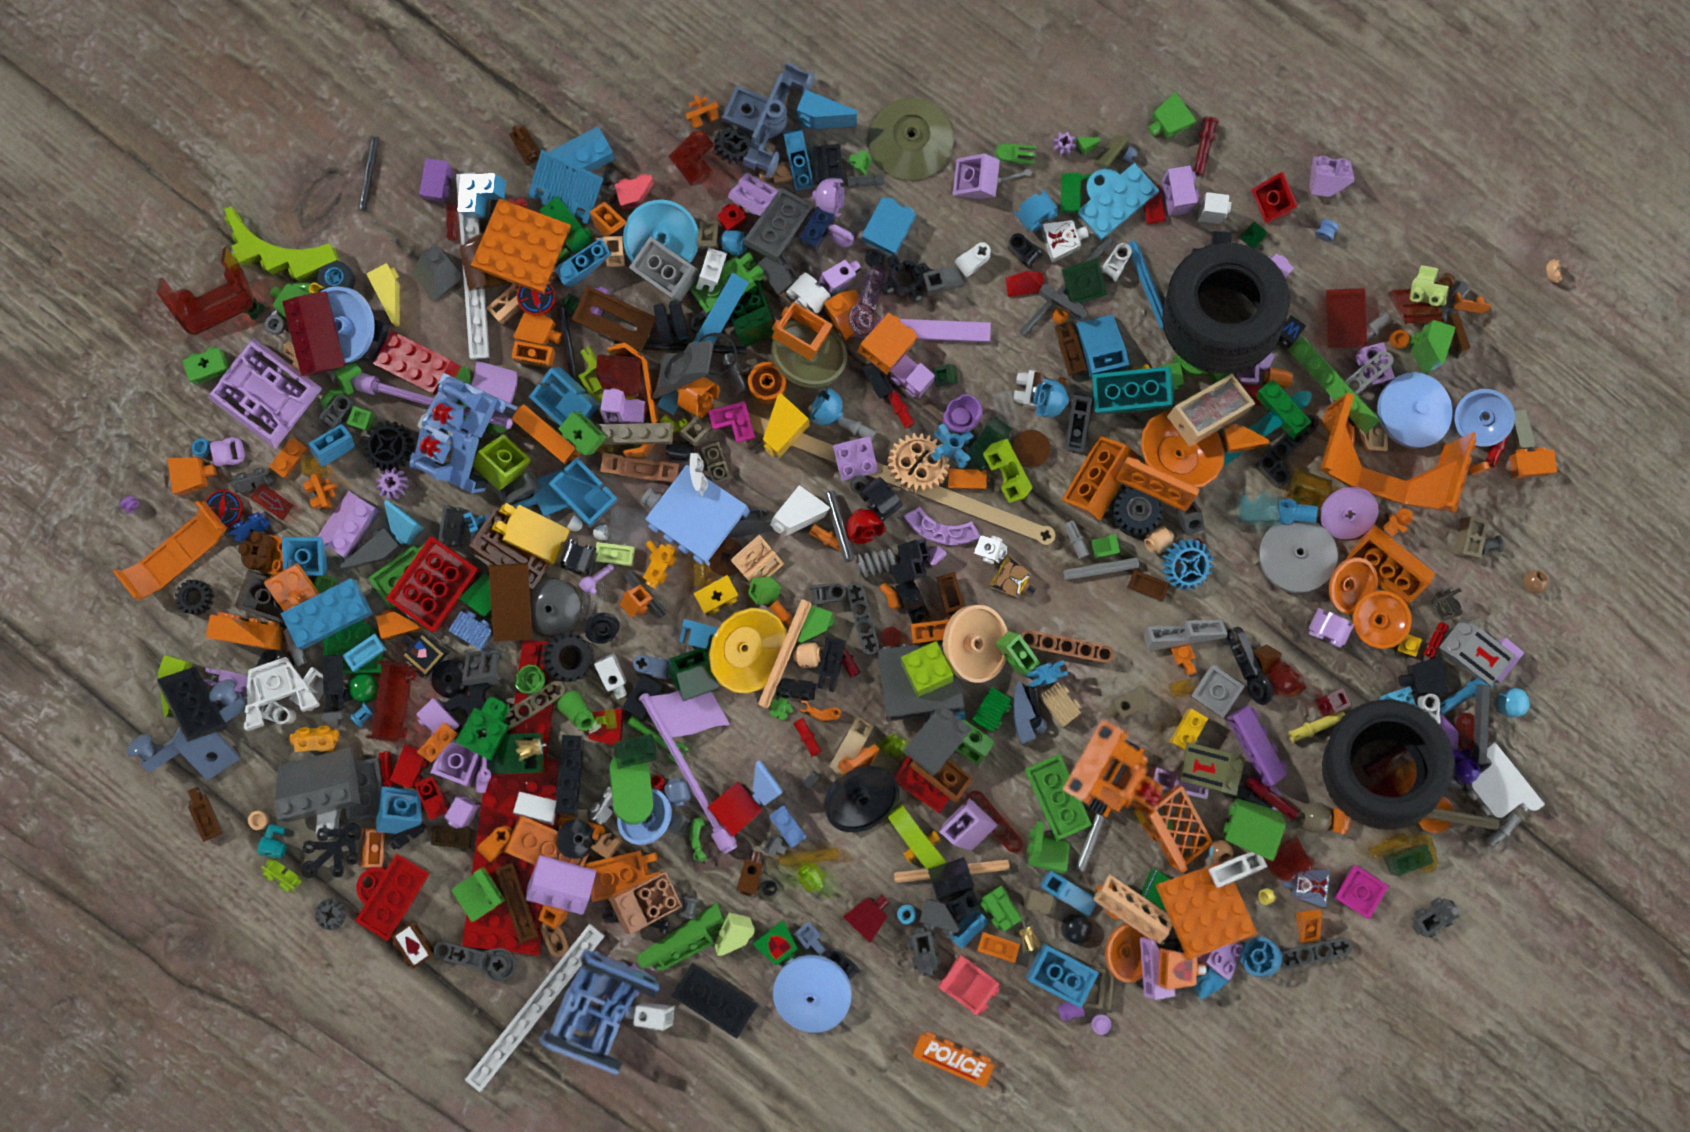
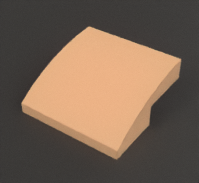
(757, 560)

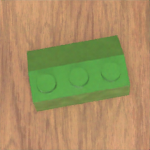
(1431, 345)

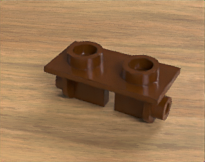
(525, 144)

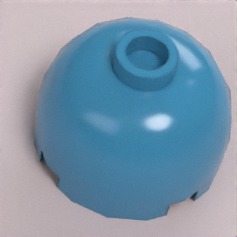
(1050, 398)
(826, 408)
(1261, 957)

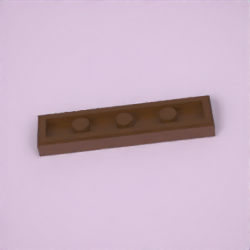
(517, 902)

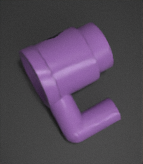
(1070, 1011)

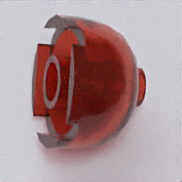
(1286, 680)

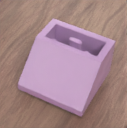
(967, 826)

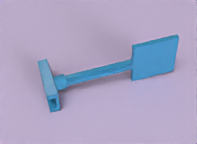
(546, 499)

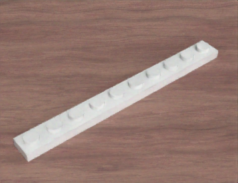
(474, 300)
(533, 1009)

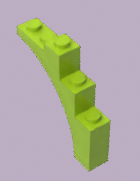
(301, 263)

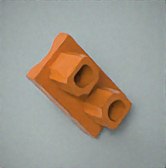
(710, 109)
(316, 484)
(1398, 522)

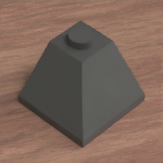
(436, 272)

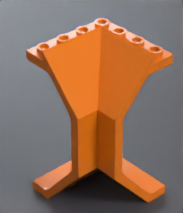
(1431, 490)

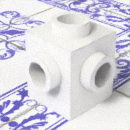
(991, 550)

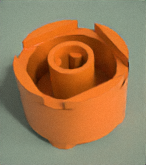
(757, 386)
(698, 396)

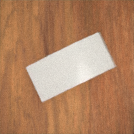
(698, 479)

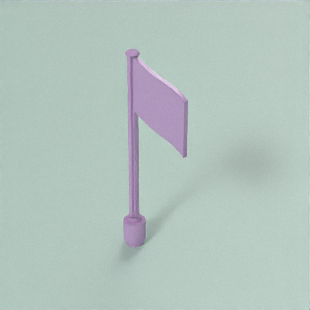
(487, 377)
(684, 718)

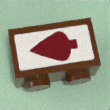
(413, 945)

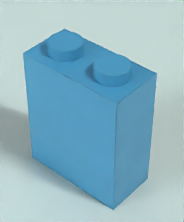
(888, 226)

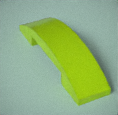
(915, 837)

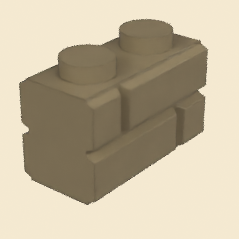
(1039, 901)

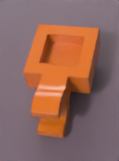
(1183, 655)

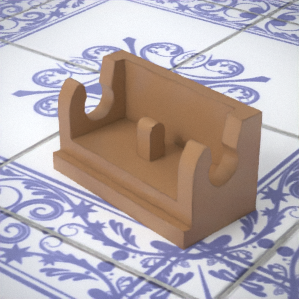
(607, 847)

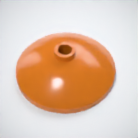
(1351, 582)
(1394, 619)
(1124, 954)

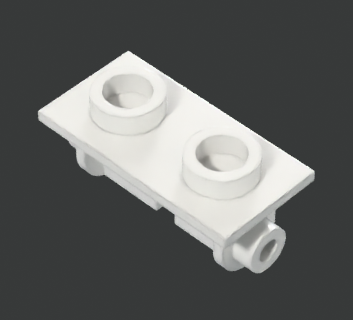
(600, 809)

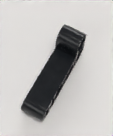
(1275, 459)

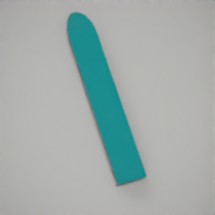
(1271, 422)

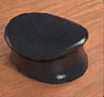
(601, 628)

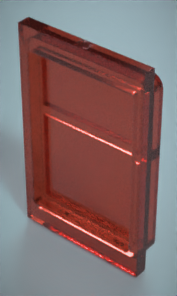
(1414, 311)
(1346, 318)

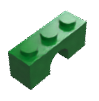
(1291, 416)

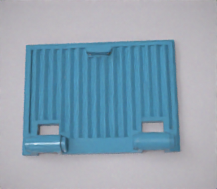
(571, 184)

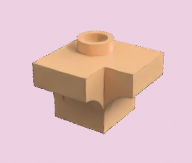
(617, 250)

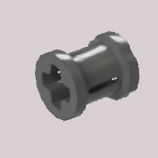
(1493, 544)
(689, 907)

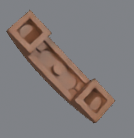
(639, 468)

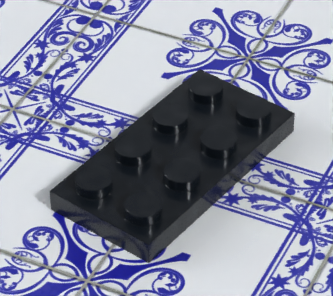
(191, 704)
(714, 1000)

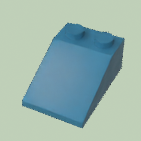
(822, 113)
(1061, 975)

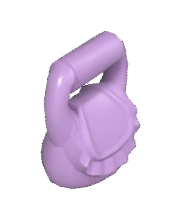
(840, 236)
(222, 453)

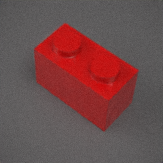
(409, 767)

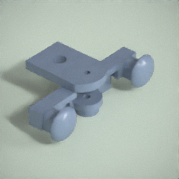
(767, 115)
(196, 750)

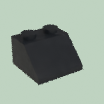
(951, 878)

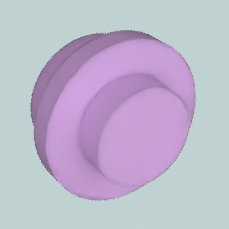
(1101, 1024)

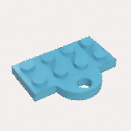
(1115, 199)

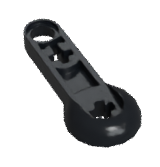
(1250, 667)

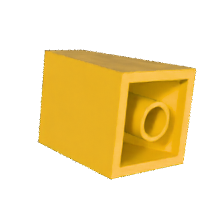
(784, 427)

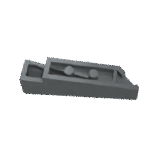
(754, 523)

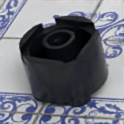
(880, 499)
(575, 557)

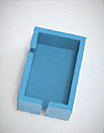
(563, 396)
(582, 492)

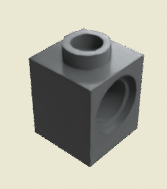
(1191, 520)

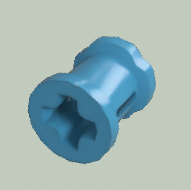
(366, 710)

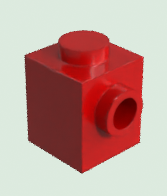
(732, 217)

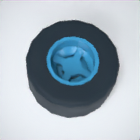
(335, 272)

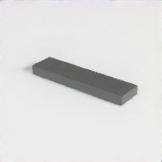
(1481, 723)

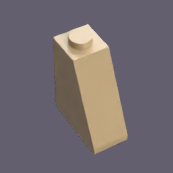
(852, 743)

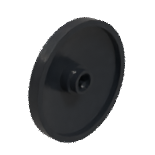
(861, 799)

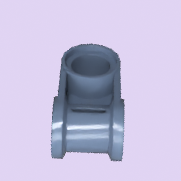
(655, 666)

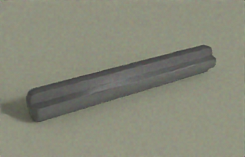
(839, 526)

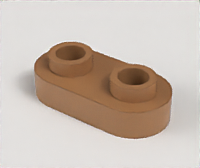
(553, 938)

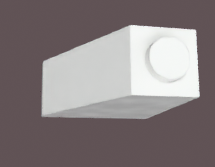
(798, 512)

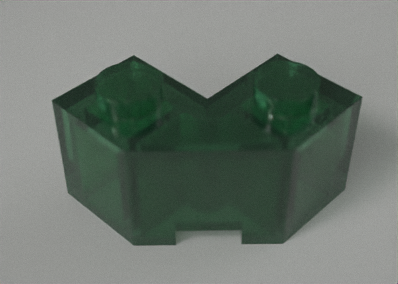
(992, 433)

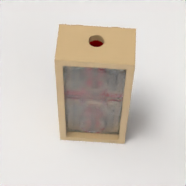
(1210, 410)

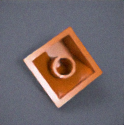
(838, 308)
(1242, 439)

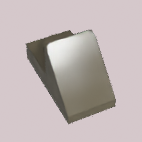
(708, 235)
(696, 430)

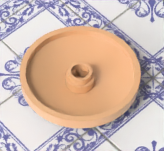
(971, 643)

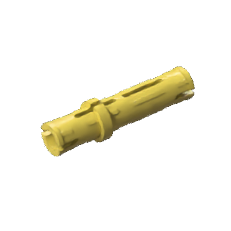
(1310, 729)

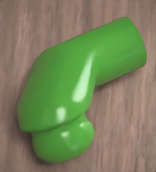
(329, 395)

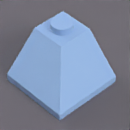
(764, 785)

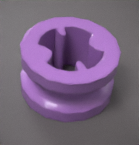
(129, 504)

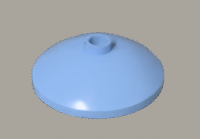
(1471, 411)
(649, 832)

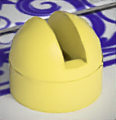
(1263, 898)

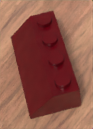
(313, 333)

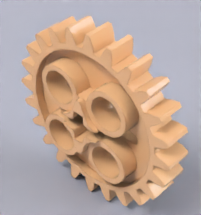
(903, 453)

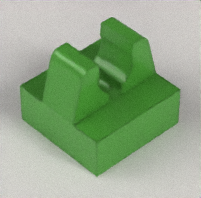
(861, 162)

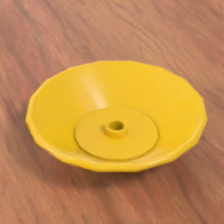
(747, 668)

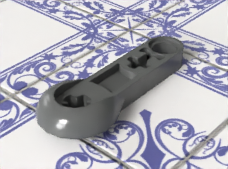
(480, 960)

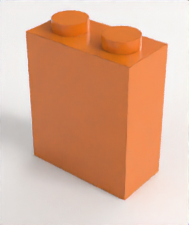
(887, 343)

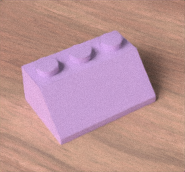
(348, 524)
(560, 885)

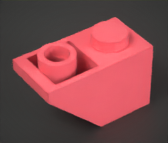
(633, 192)

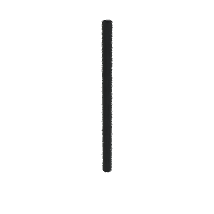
(681, 347)

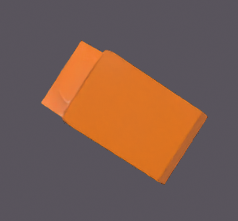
(1309, 925)

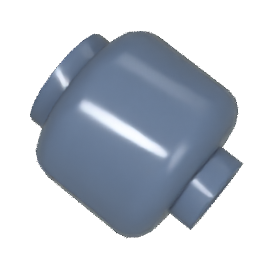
(677, 792)

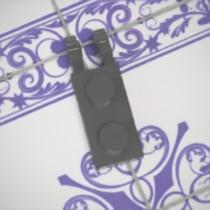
(1062, 301)

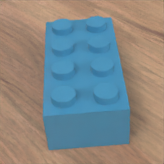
(327, 613)

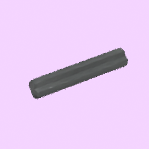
(656, 607)

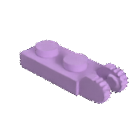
(239, 679)

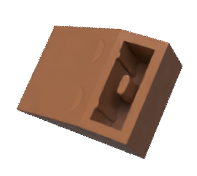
(645, 902)

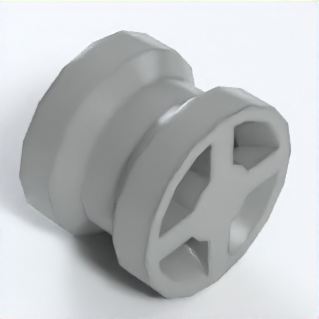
(650, 498)

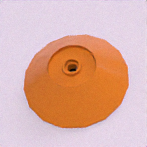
(1195, 464)

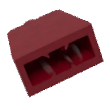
(868, 916)

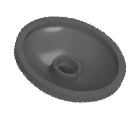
(564, 605)

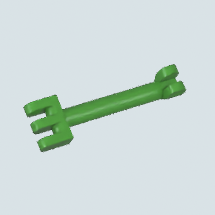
(634, 723)

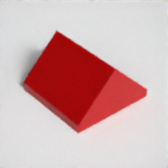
(1274, 198)

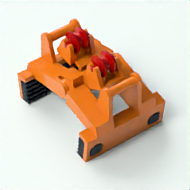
(1113, 774)

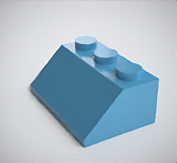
(586, 151)

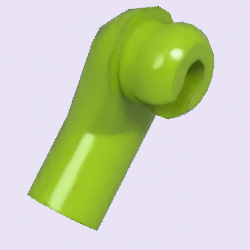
(677, 425)

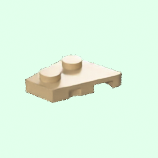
(1374, 439)

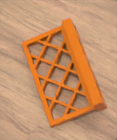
(1167, 840)

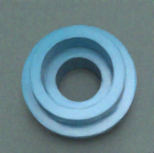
(902, 919)

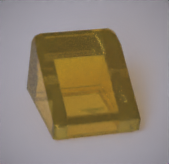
(1180, 688)

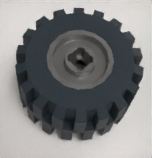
(1136, 512)

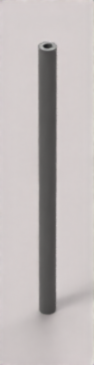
(1047, 306)

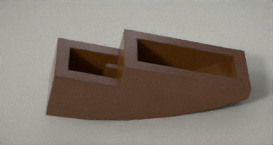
(950, 594)

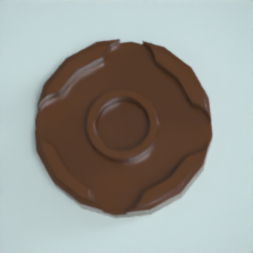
(1031, 448)

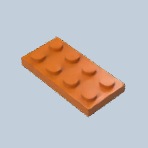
(1157, 484)
(535, 839)

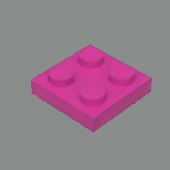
(1361, 891)

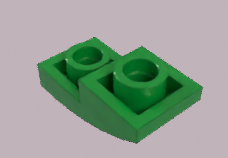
(1071, 192)

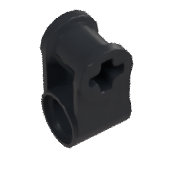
(1025, 251)
(845, 963)

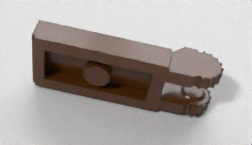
(1070, 351)

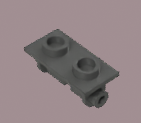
(244, 481)

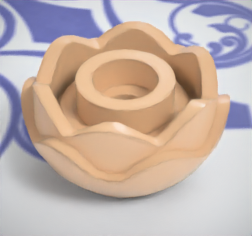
(1553, 271)

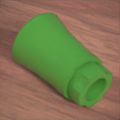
(575, 709)

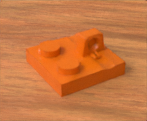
(291, 587)
(864, 758)

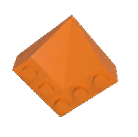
(251, 632)

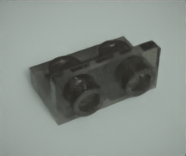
(1446, 604)

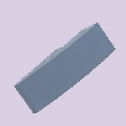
(1022, 714)

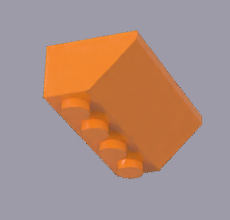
(1095, 481)
(1395, 566)

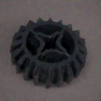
(394, 443)

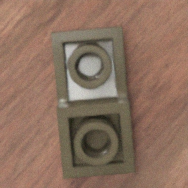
(716, 462)

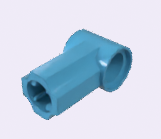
(1291, 511)

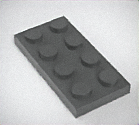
(778, 224)

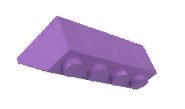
(1256, 745)

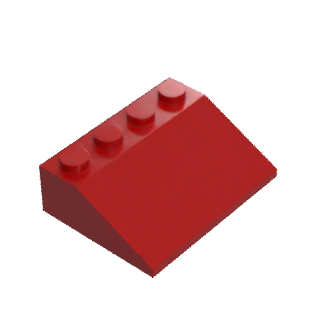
(433, 584)

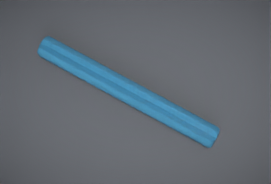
(1147, 281)

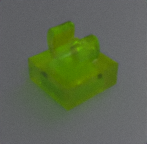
(609, 719)
(891, 745)

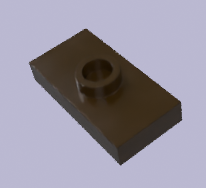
(451, 837)

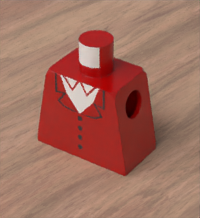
(604, 735)

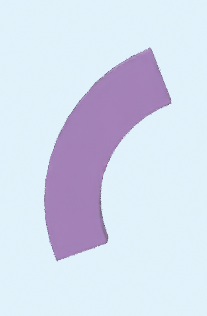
(941, 533)

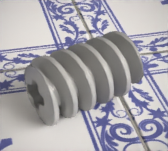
(875, 562)

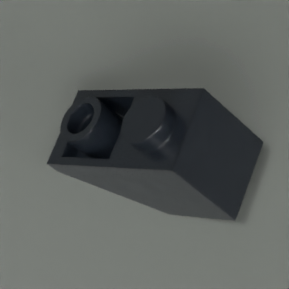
(913, 602)

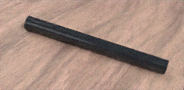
(368, 173)
(567, 343)

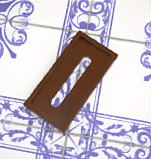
(638, 317)

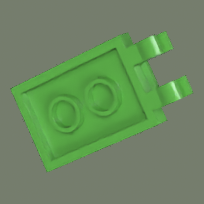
(736, 266)
(388, 576)

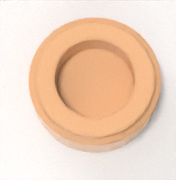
(258, 820)

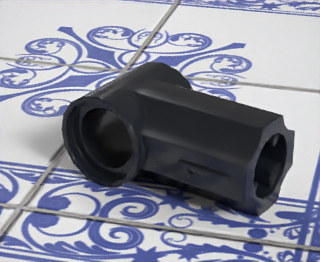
(877, 379)

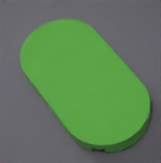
(631, 792)

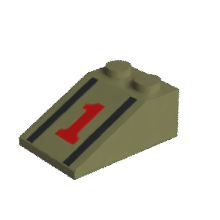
(1211, 768)

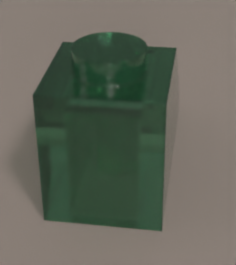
(1408, 859)

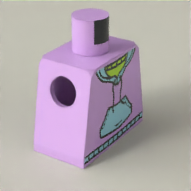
(839, 277)

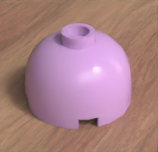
(829, 196)

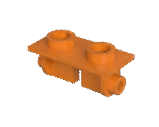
(437, 742)

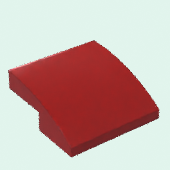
(734, 809)

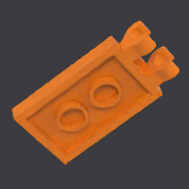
(619, 873)

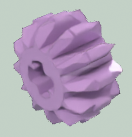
(386, 489)

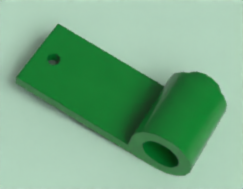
(578, 236)

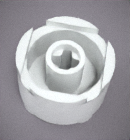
(808, 293)

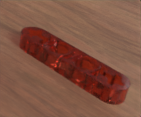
(997, 818)

